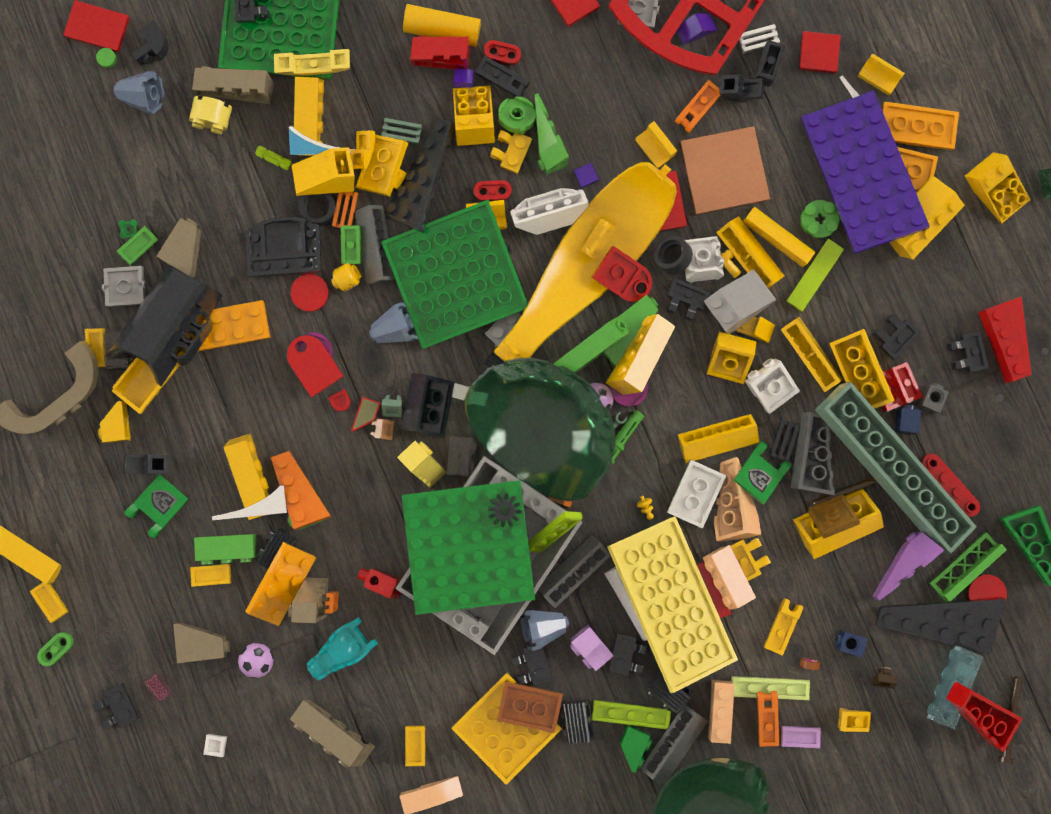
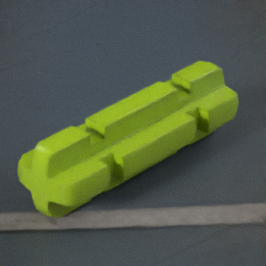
(273, 158)

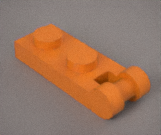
(699, 106)
(768, 719)

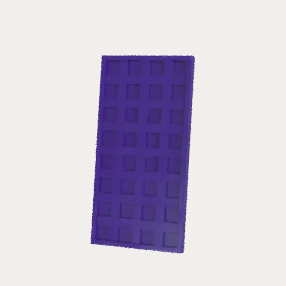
(865, 172)

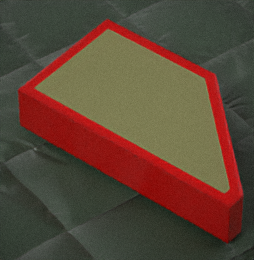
(366, 413)

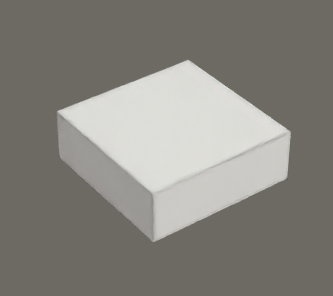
(215, 745)

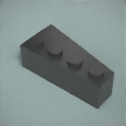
(813, 456)

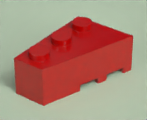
(440, 52)

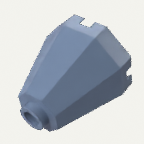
(141, 91)
(394, 326)
(542, 627)

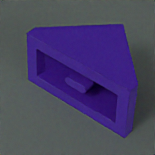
(696, 27)

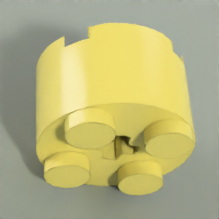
(210, 114)

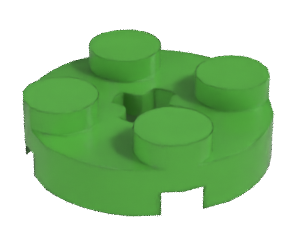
(516, 124)
(826, 210)

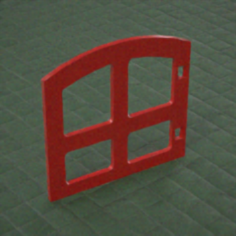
(660, 42)

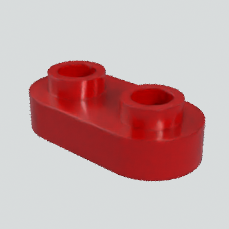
(503, 50)
(492, 189)

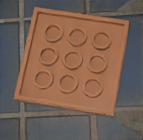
(724, 170)

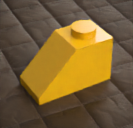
(115, 425)

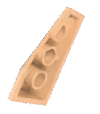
(736, 510)

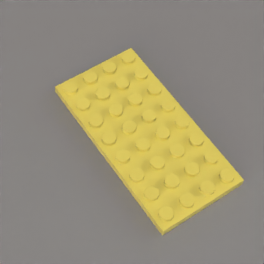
(672, 604)

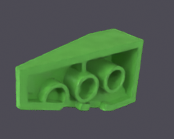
(551, 148)

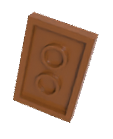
(530, 706)

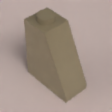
(182, 247)
(198, 644)

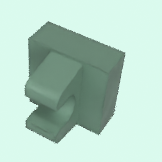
(391, 407)

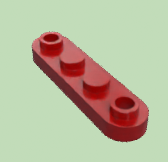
(951, 484)

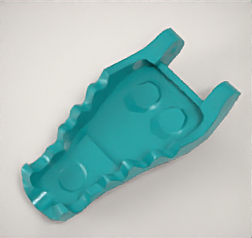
(342, 649)

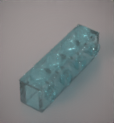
(961, 668)

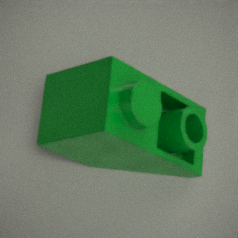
(634, 744)

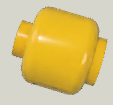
(346, 277)

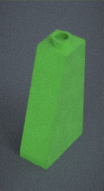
(633, 320)
(593, 346)

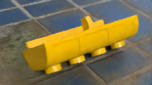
(138, 385)

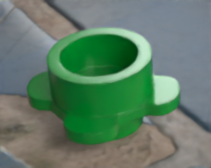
(124, 225)

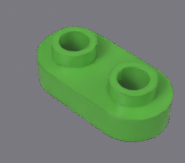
(56, 648)

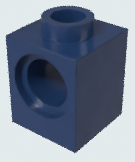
(908, 420)
(858, 645)

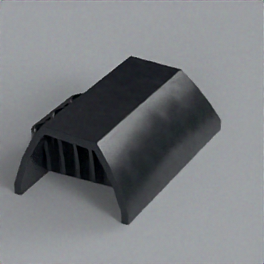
(166, 323)

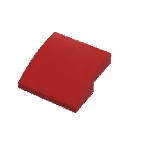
(902, 386)

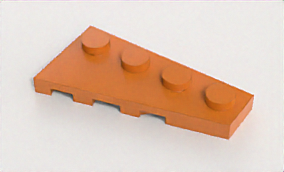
(300, 497)

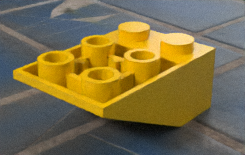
(473, 115)
(324, 173)
(998, 186)

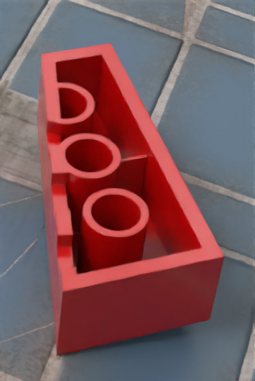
(986, 717)

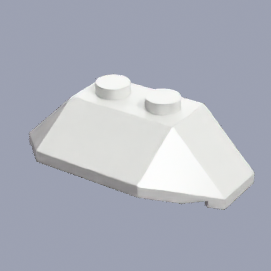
(549, 210)

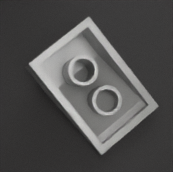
(739, 301)

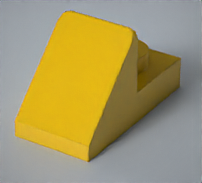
(758, 329)
(853, 720)

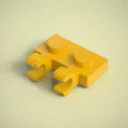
(515, 153)
(747, 563)

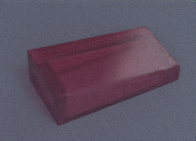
(157, 687)

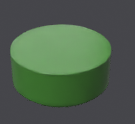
(106, 58)

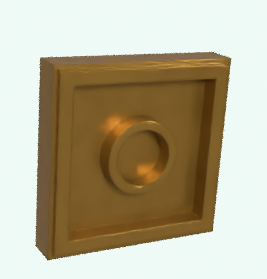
(833, 516)

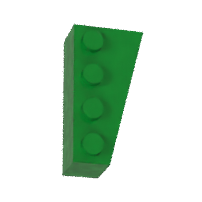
(1032, 537)

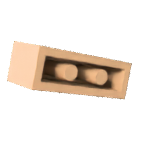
(728, 577)
(721, 711)

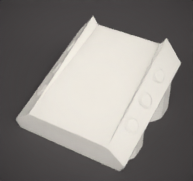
(706, 260)

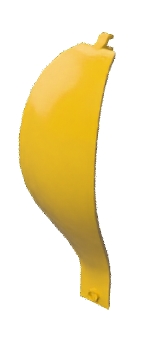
(632, 202)

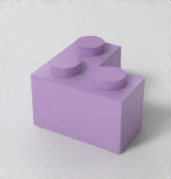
(590, 647)

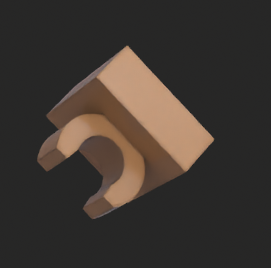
(383, 429)

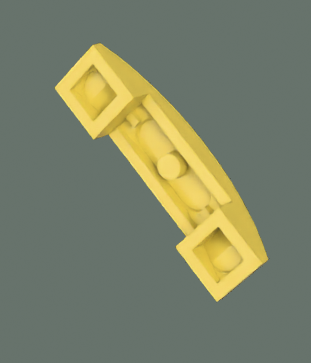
(312, 63)

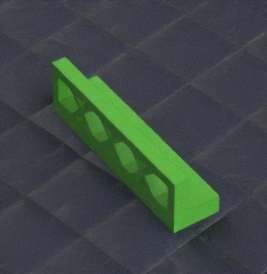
(972, 572)

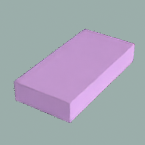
(800, 736)

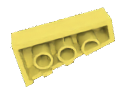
(421, 463)

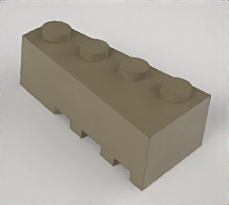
(233, 84)
(310, 601)
(331, 734)

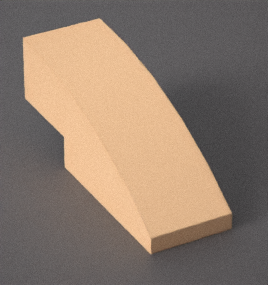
(431, 795)

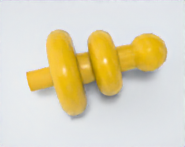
(644, 502)

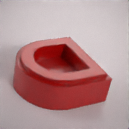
(340, 401)

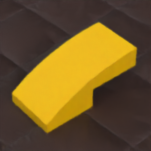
(364, 149)

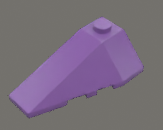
(914, 553)

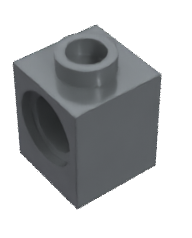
(925, 402)

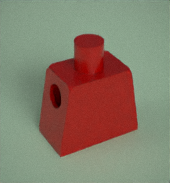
(385, 585)

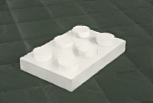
(696, 493)

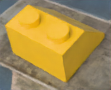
(731, 357)

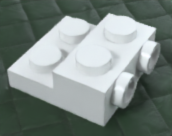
(772, 385)

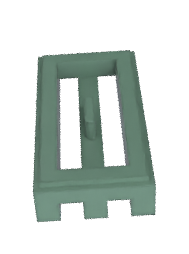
(403, 124)

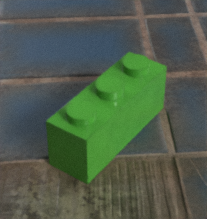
(225, 548)

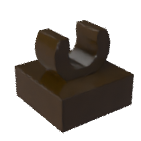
(884, 678)

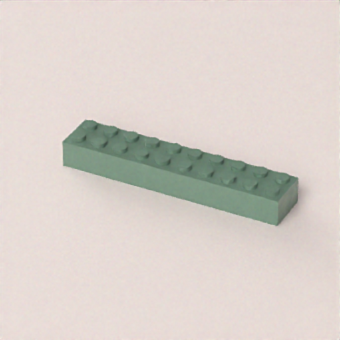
(895, 467)

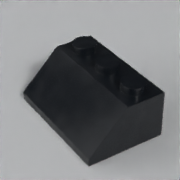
(427, 405)

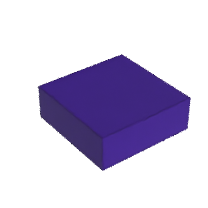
(463, 78)
(586, 175)

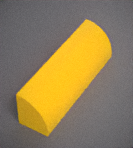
(440, 24)
(779, 237)
(749, 251)
(812, 354)
(718, 438)
(28, 557)

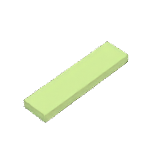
(786, 688)

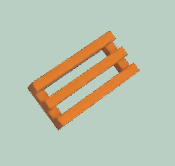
(338, 206)
(332, 602)

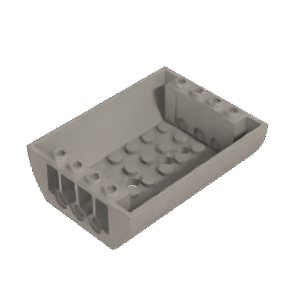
(493, 623)

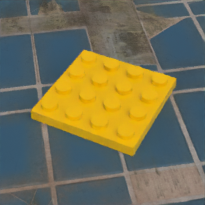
(499, 744)

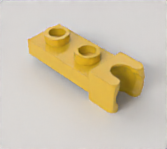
(783, 627)

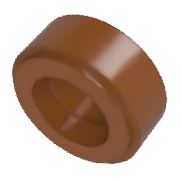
(810, 664)

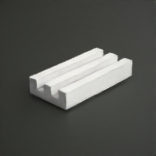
(774, 34)

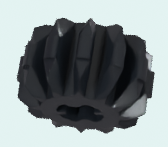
(507, 504)

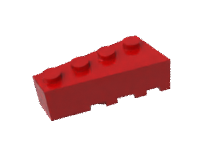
(1008, 338)

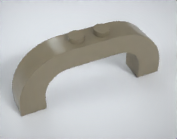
(86, 379)

